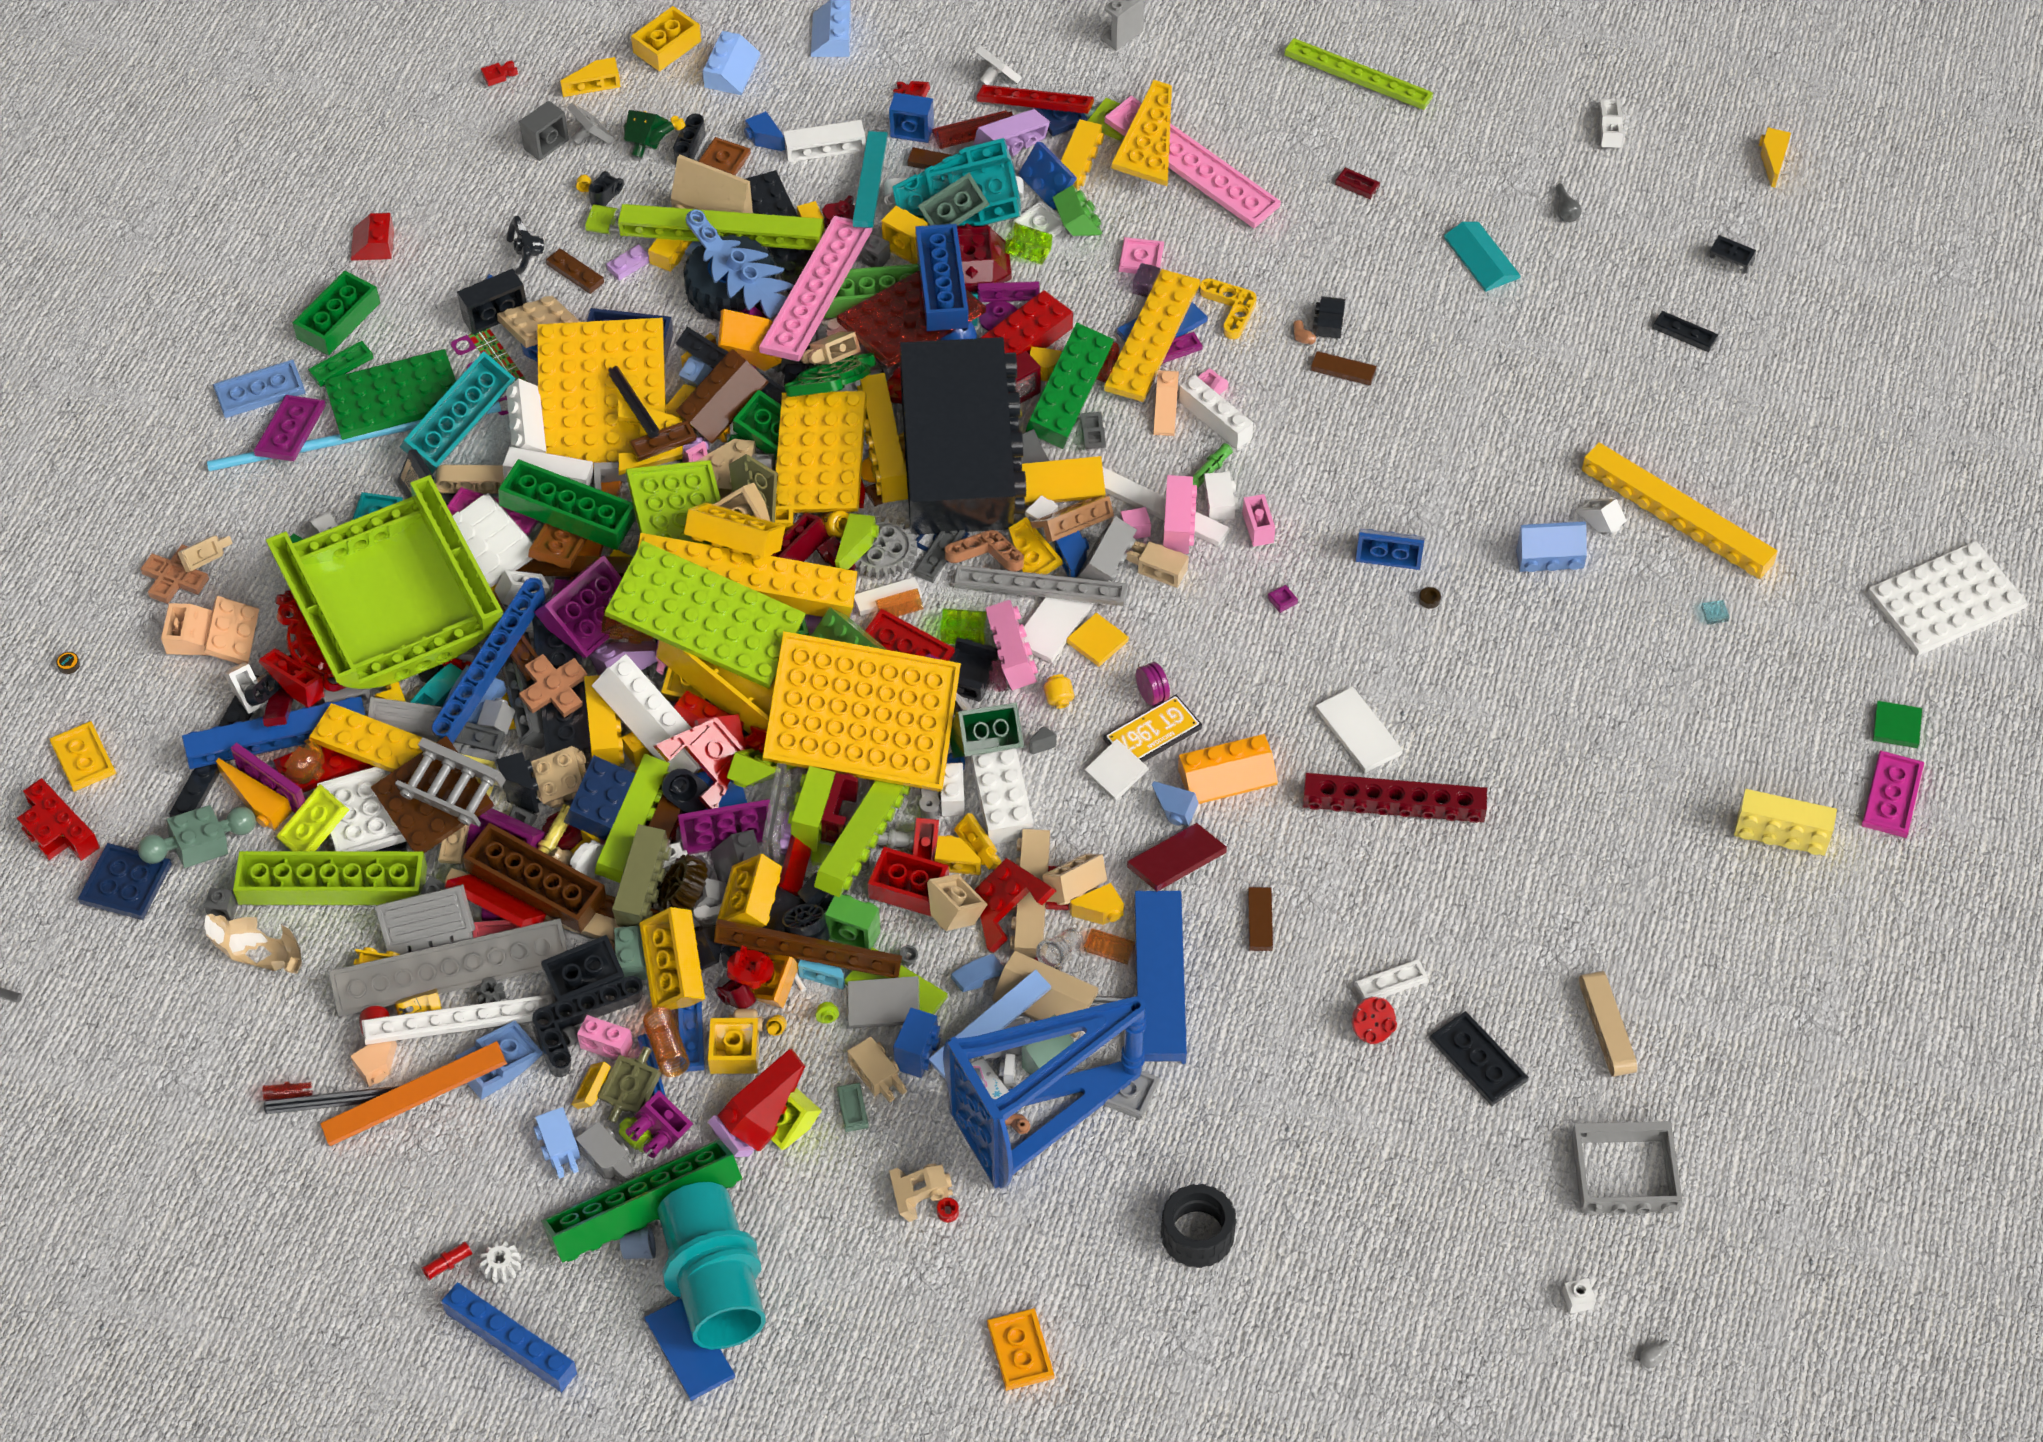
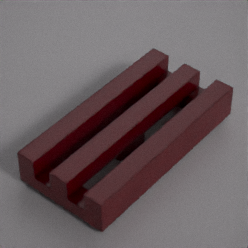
(1357, 184)

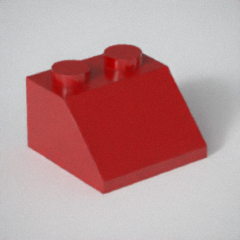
(373, 238)

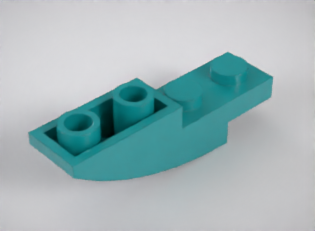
(438, 687)

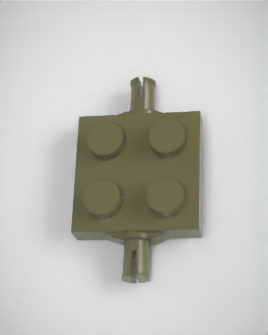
(629, 1084)

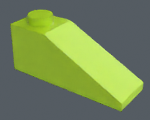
(856, 539)

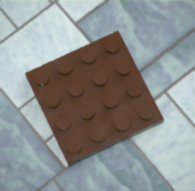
(420, 822)

